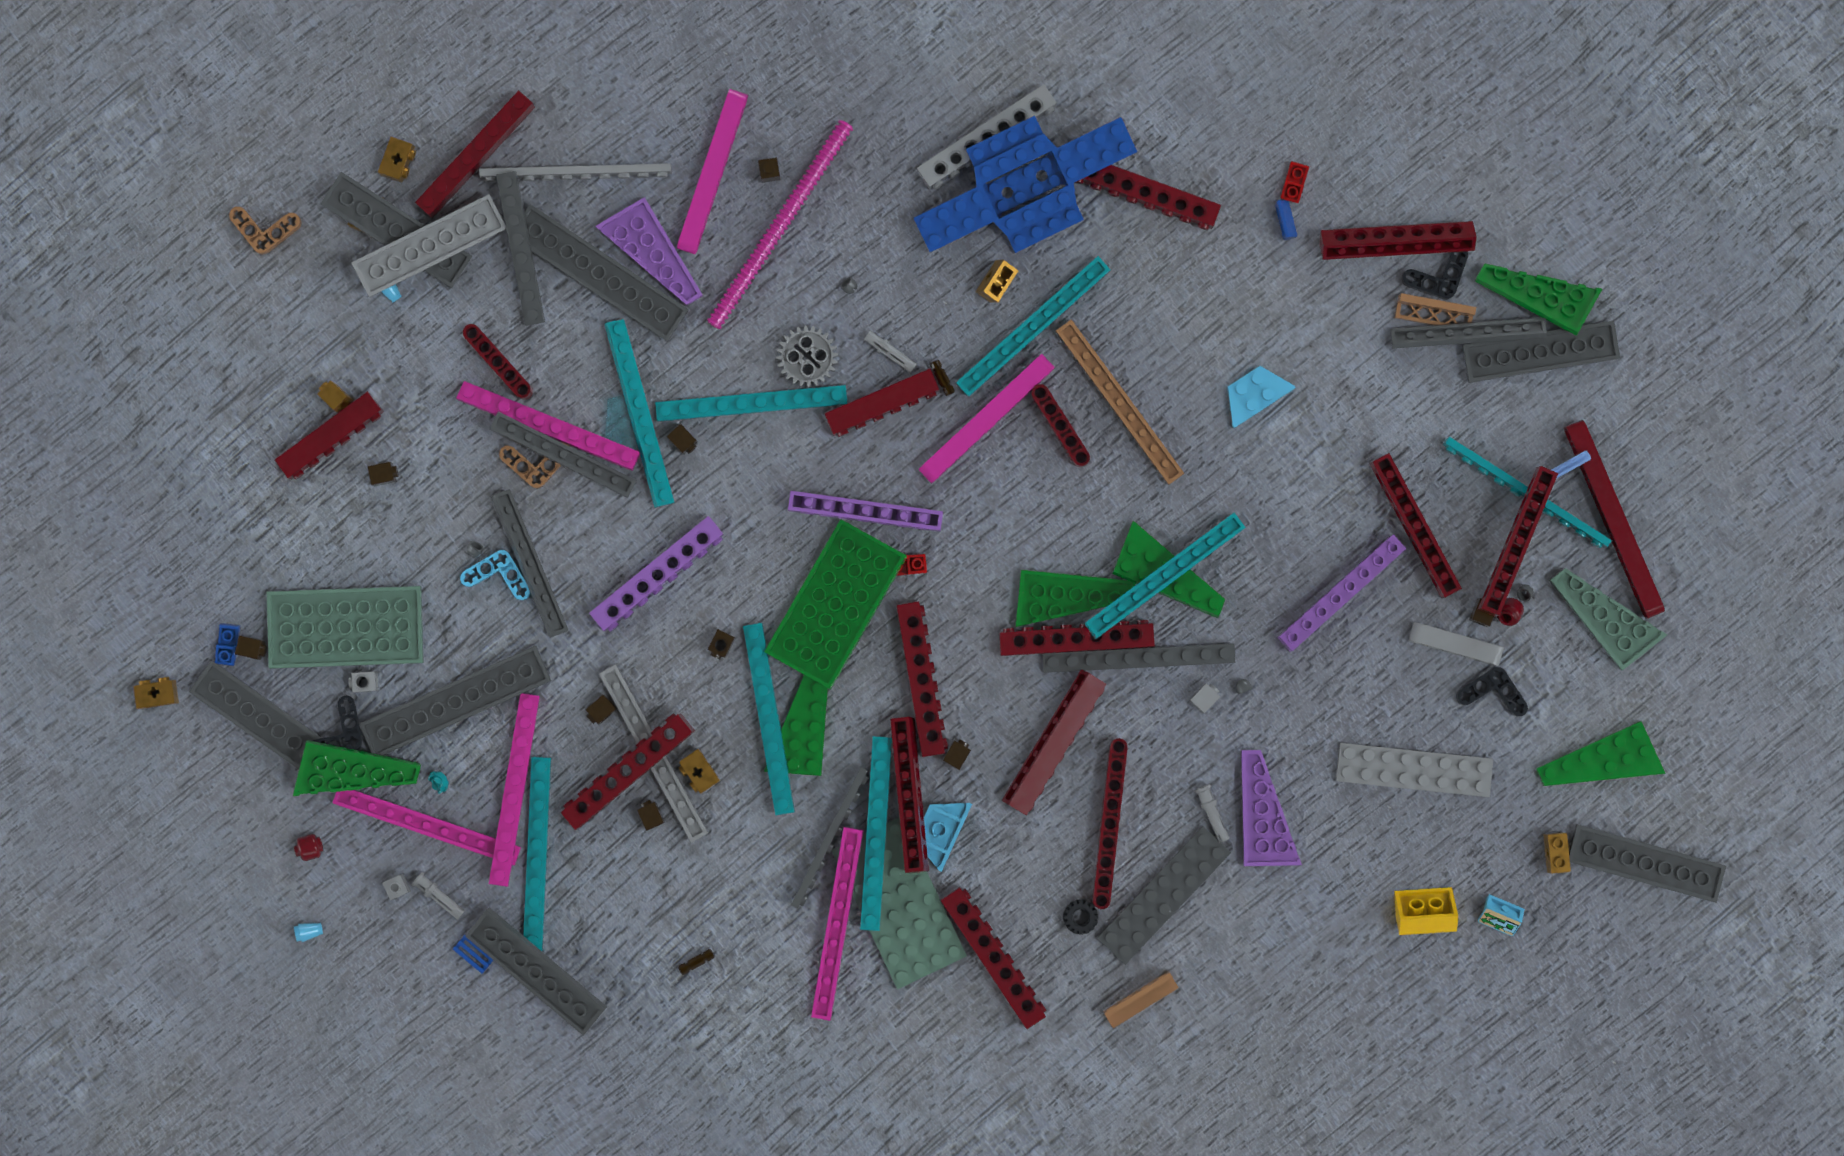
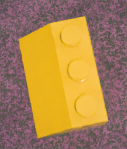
(1426, 911)

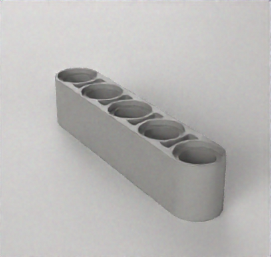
(1456, 644)

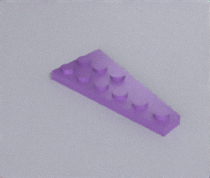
(646, 242)
(1264, 824)

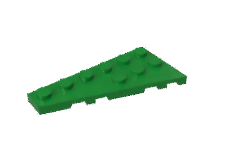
(1545, 296)
(1144, 555)
(1058, 595)
(805, 729)
(1612, 757)
(345, 769)

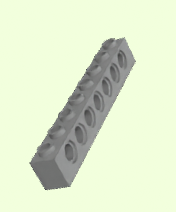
(927, 170)

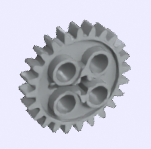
(795, 369)

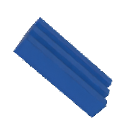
(461, 943)

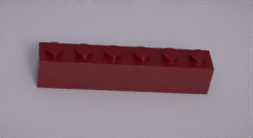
(882, 402)
(329, 435)

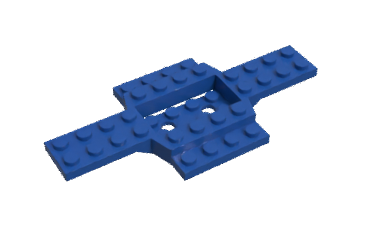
(1008, 151)

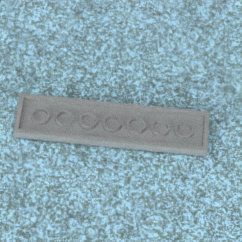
(429, 245)
(1414, 770)

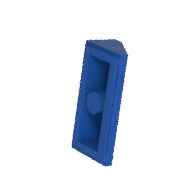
(1285, 219)

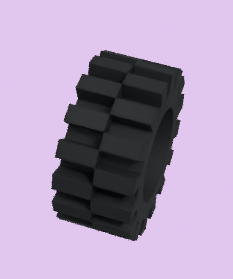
(1080, 928)

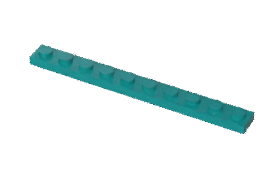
(1033, 326)
(751, 403)
(639, 413)
(1518, 488)
(1164, 575)
(769, 719)
(876, 833)
(537, 850)

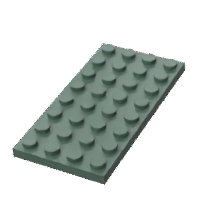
(345, 627)
(913, 923)

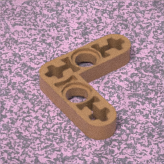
(261, 236)
(532, 470)

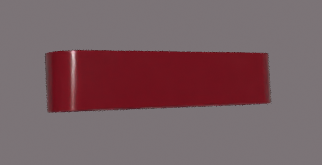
(489, 357)
(1041, 403)

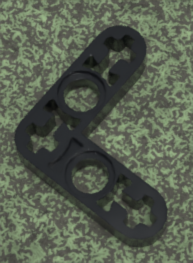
(1438, 283)
(1491, 684)
(348, 733)

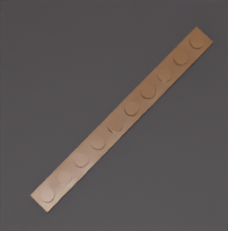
(1120, 402)

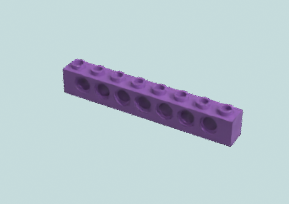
(865, 511)
(1341, 593)
(600, 613)

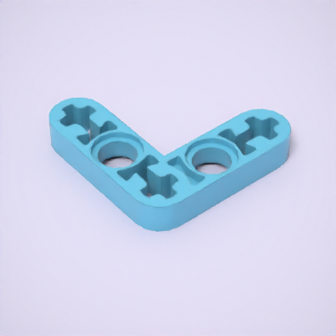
(503, 568)

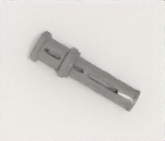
(1209, 805)
(430, 890)

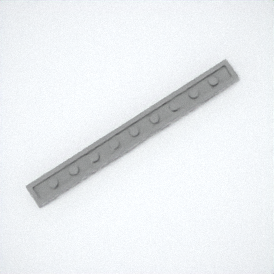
(583, 172)
(663, 769)

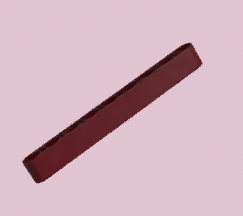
(1112, 833)

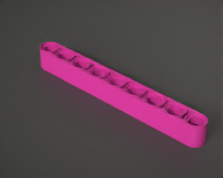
(712, 171)
(986, 418)

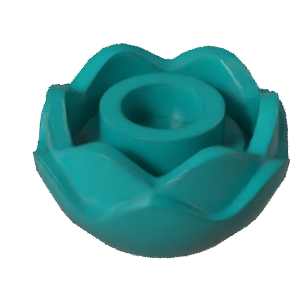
(439, 781)

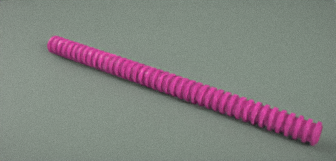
(780, 224)

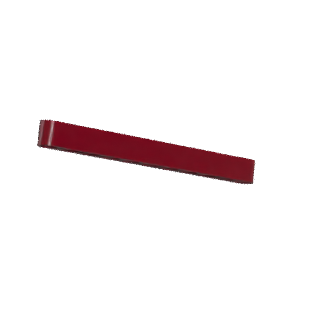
(1615, 521)

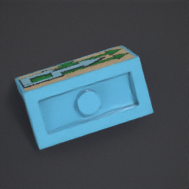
(1501, 915)

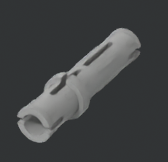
(891, 352)

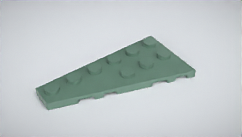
(1613, 625)

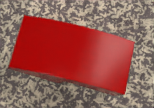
(1294, 182)
(913, 565)

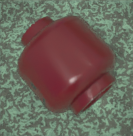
(1511, 612)
(308, 847)

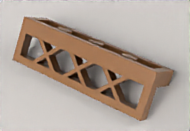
(1432, 304)
(1140, 999)

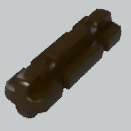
(942, 377)
(696, 962)

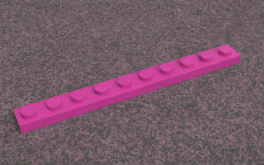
(549, 426)
(514, 790)
(419, 822)
(837, 923)

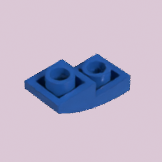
(227, 644)

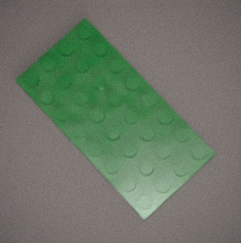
(835, 604)

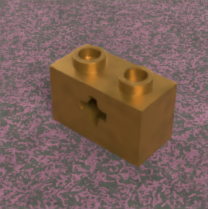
(395, 149)
(997, 281)
(334, 396)
(145, 698)
(708, 777)
(1557, 853)

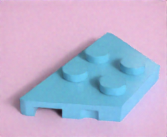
(1255, 393)
(942, 829)

